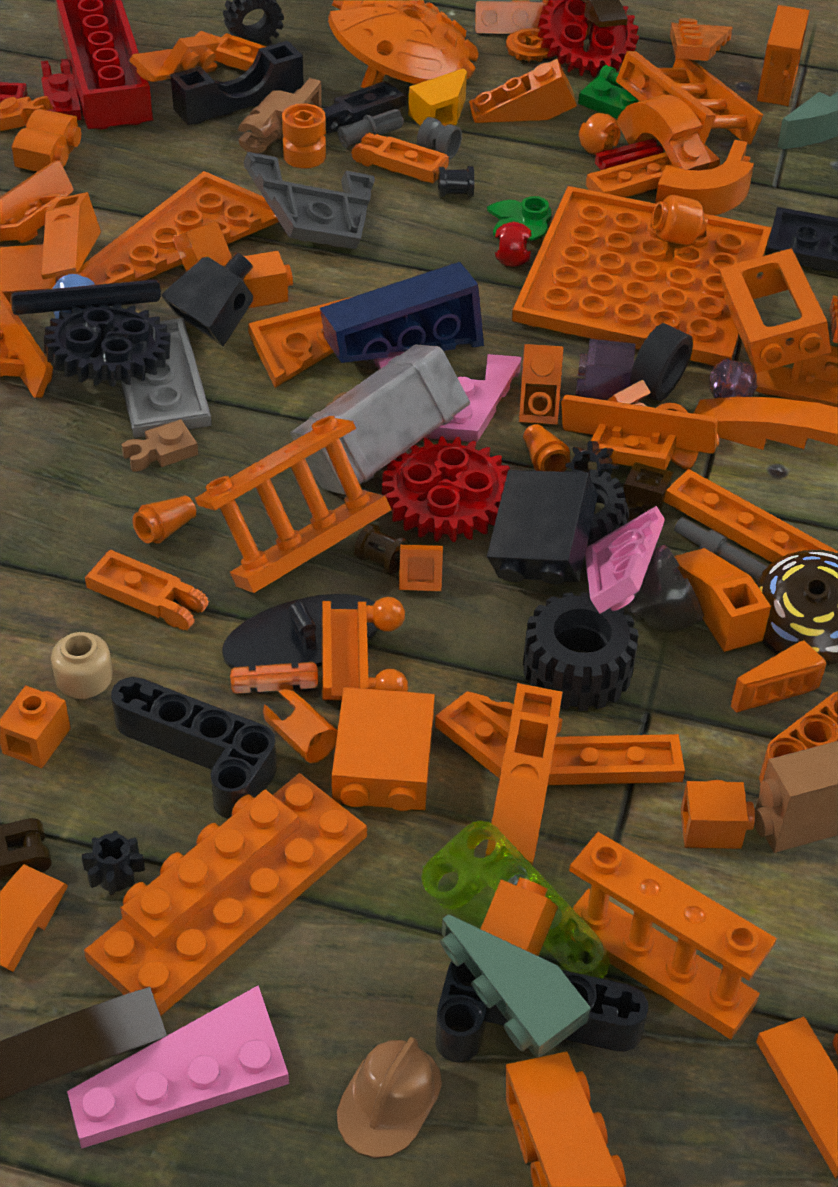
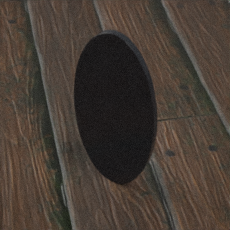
(286, 633)

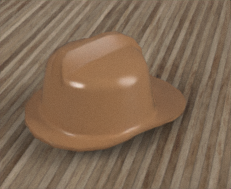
(388, 1099)

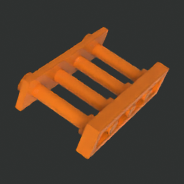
(706, 95)
(326, 525)
(654, 958)

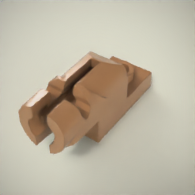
(266, 119)

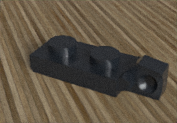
(366, 101)

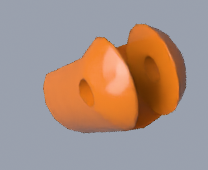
(304, 729)

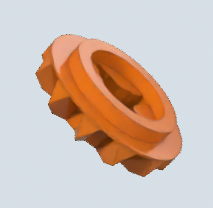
(526, 45)

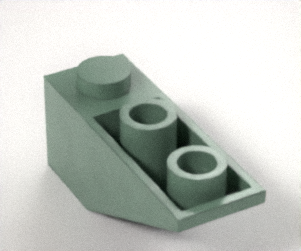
(526, 989)

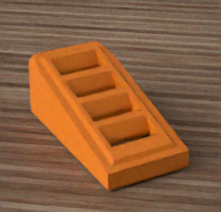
(779, 678)

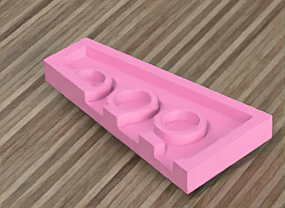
(621, 560)
(189, 1071)

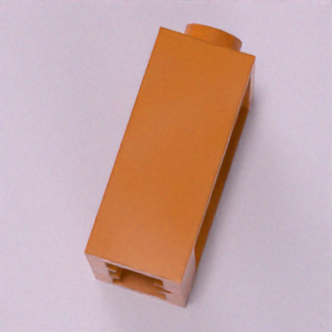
(783, 55)

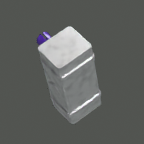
(389, 413)

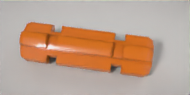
(274, 677)

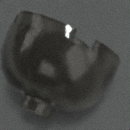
(665, 596)

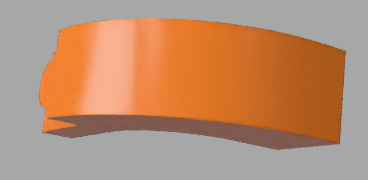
(672, 124)
(715, 188)

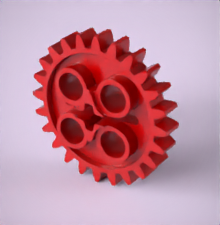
(564, 32)
(445, 488)

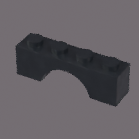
(200, 97)

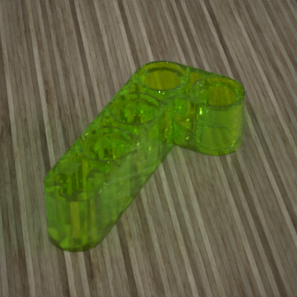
(503, 864)

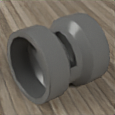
(439, 137)

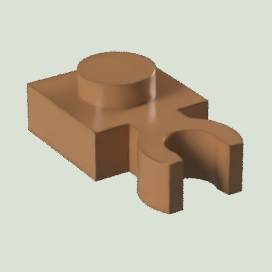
(164, 443)

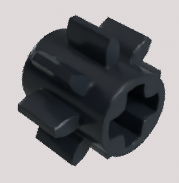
(592, 454)
(113, 862)

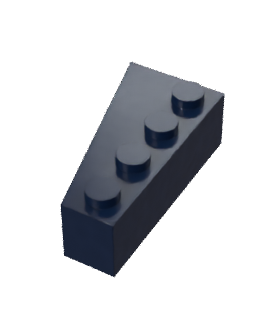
(423, 310)

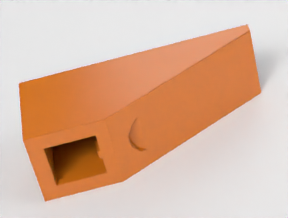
(530, 97)
(68, 235)
(728, 597)

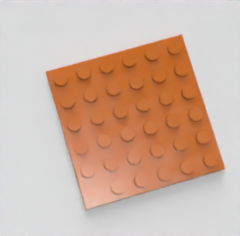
(616, 281)

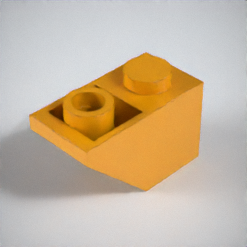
(439, 98)

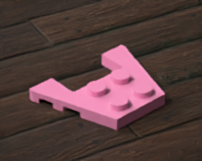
(482, 394)

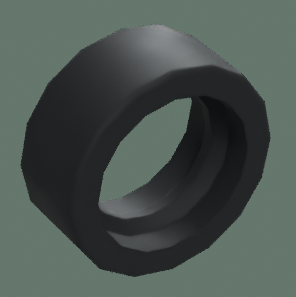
(662, 360)

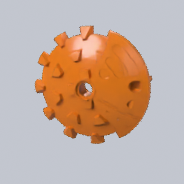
(402, 39)

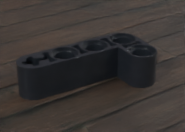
(228, 744)
(606, 1030)

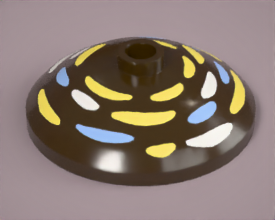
(795, 610)

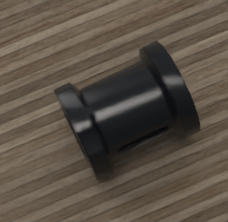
(456, 181)

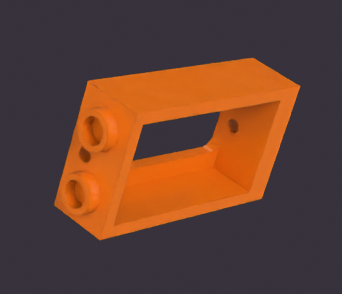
(764, 344)

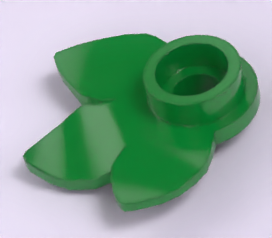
(532, 212)

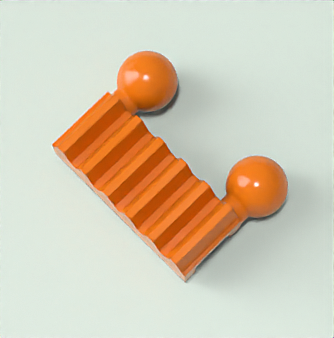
(347, 648)

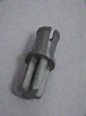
(378, 124)

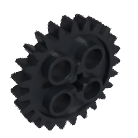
(107, 343)

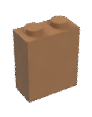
(799, 798)

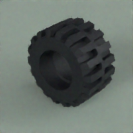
(582, 677)

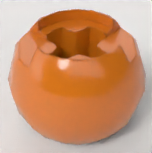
(599, 133)

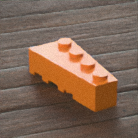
(558, 1125)

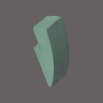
(810, 122)

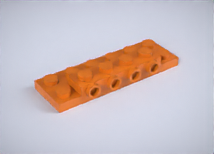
(223, 890)

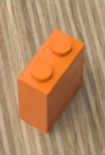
(383, 749)

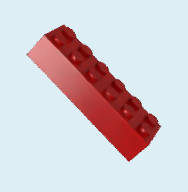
(98, 53)

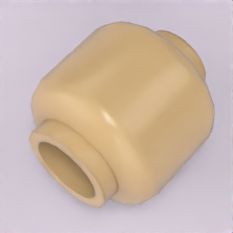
(81, 665)

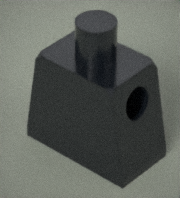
(212, 296)

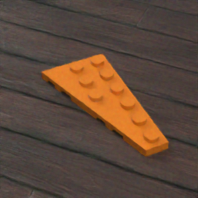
(149, 246)

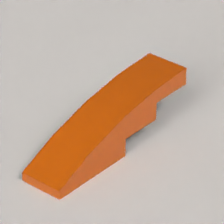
(782, 420)

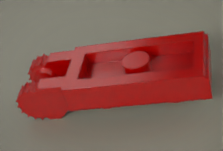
(61, 89)

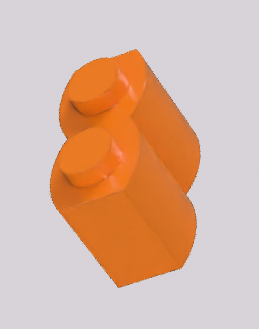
(46, 139)

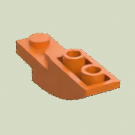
(526, 768)

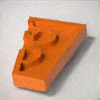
(290, 342)

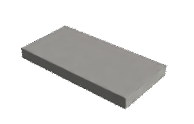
(172, 392)

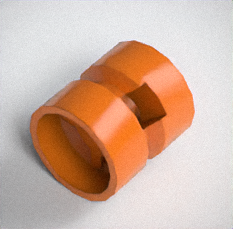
(304, 135)

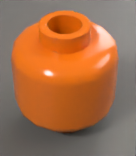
(679, 220)

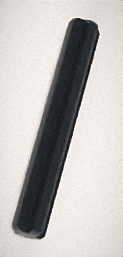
(64, 298)

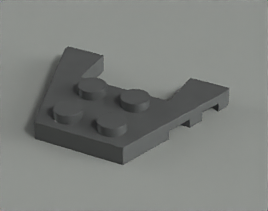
(310, 211)

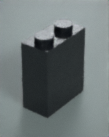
(543, 526)

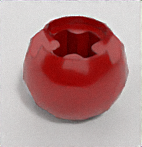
(513, 244)

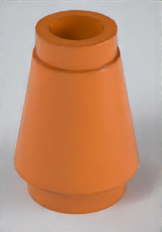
(545, 449)
(161, 519)

